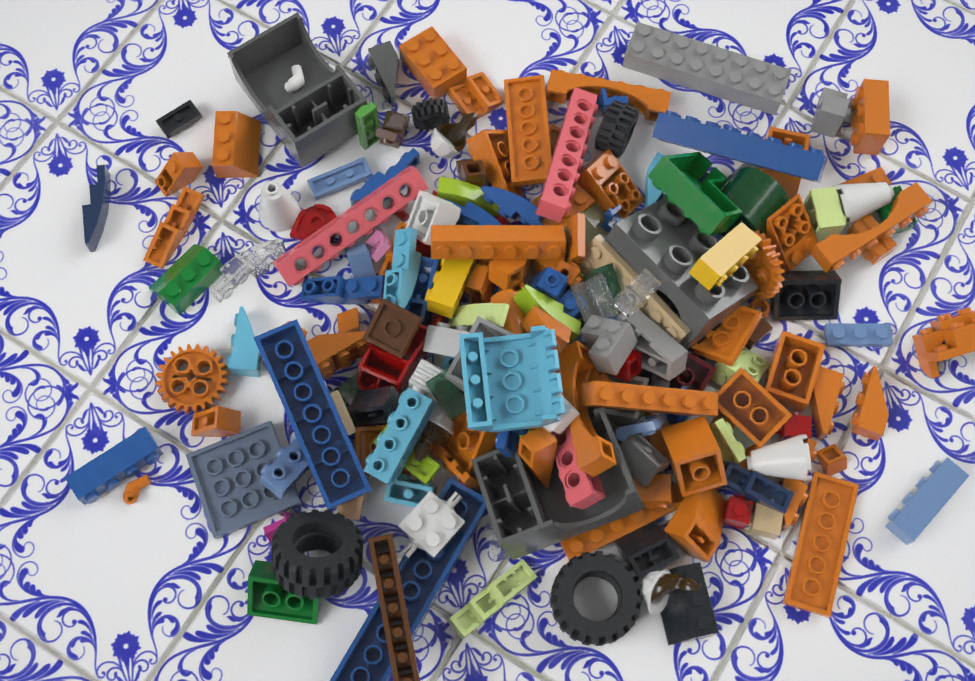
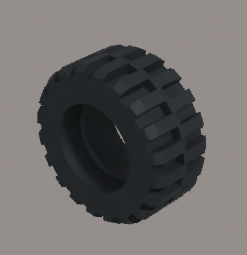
(317, 575)
(618, 576)

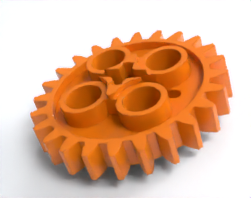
(765, 269)
(196, 361)

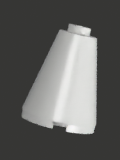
(863, 198)
(277, 207)
(783, 459)

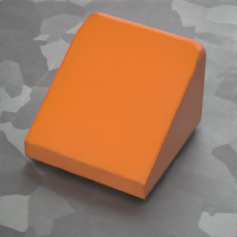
(348, 321)
(832, 459)

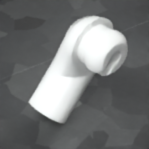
(296, 80)

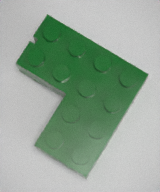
(701, 202)

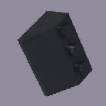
(807, 296)
(688, 613)

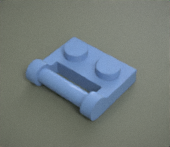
(645, 425)

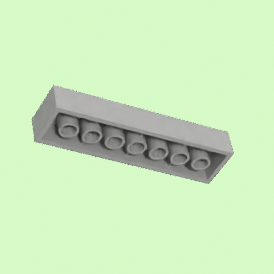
(706, 68)

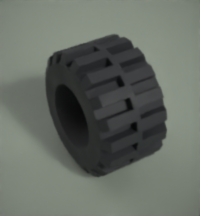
(616, 128)

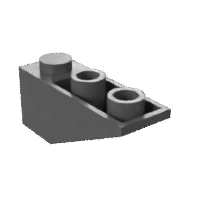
(386, 67)

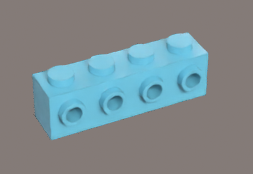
(400, 436)

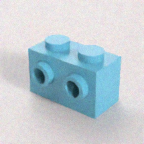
(408, 491)

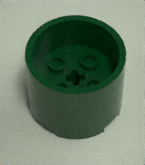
(755, 196)

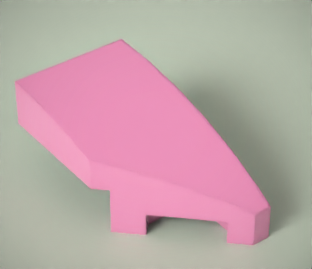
(378, 242)

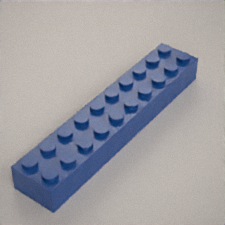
(421, 583)

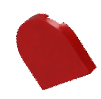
(311, 220)

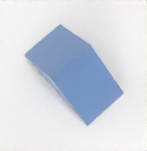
(360, 260)

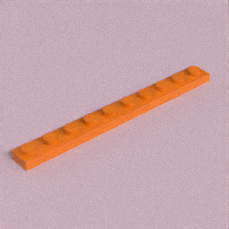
(606, 534)

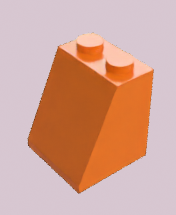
(694, 456)

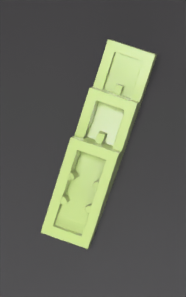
(467, 314)
(492, 599)

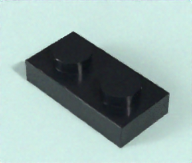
(179, 119)

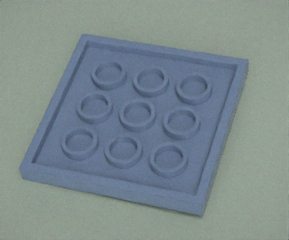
(230, 478)

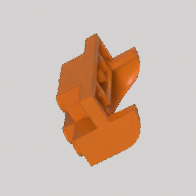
(959, 338)

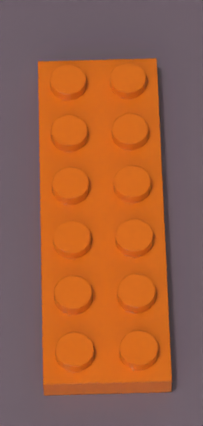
(527, 130)
(821, 544)

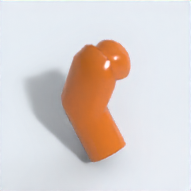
(133, 489)

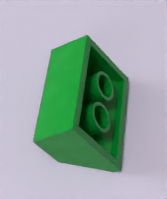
(187, 278)
(272, 601)

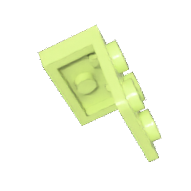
(749, 361)
(730, 448)

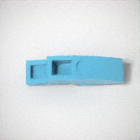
(405, 267)

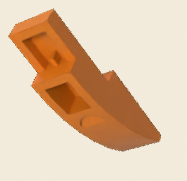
(799, 490)

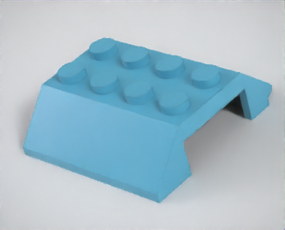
(511, 380)

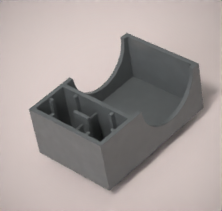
(317, 113)
(669, 248)
(533, 517)

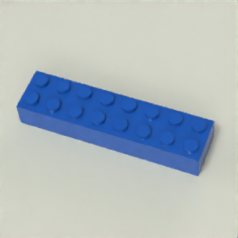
(740, 147)
(312, 414)

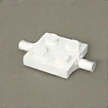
(431, 524)

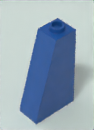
(550, 283)

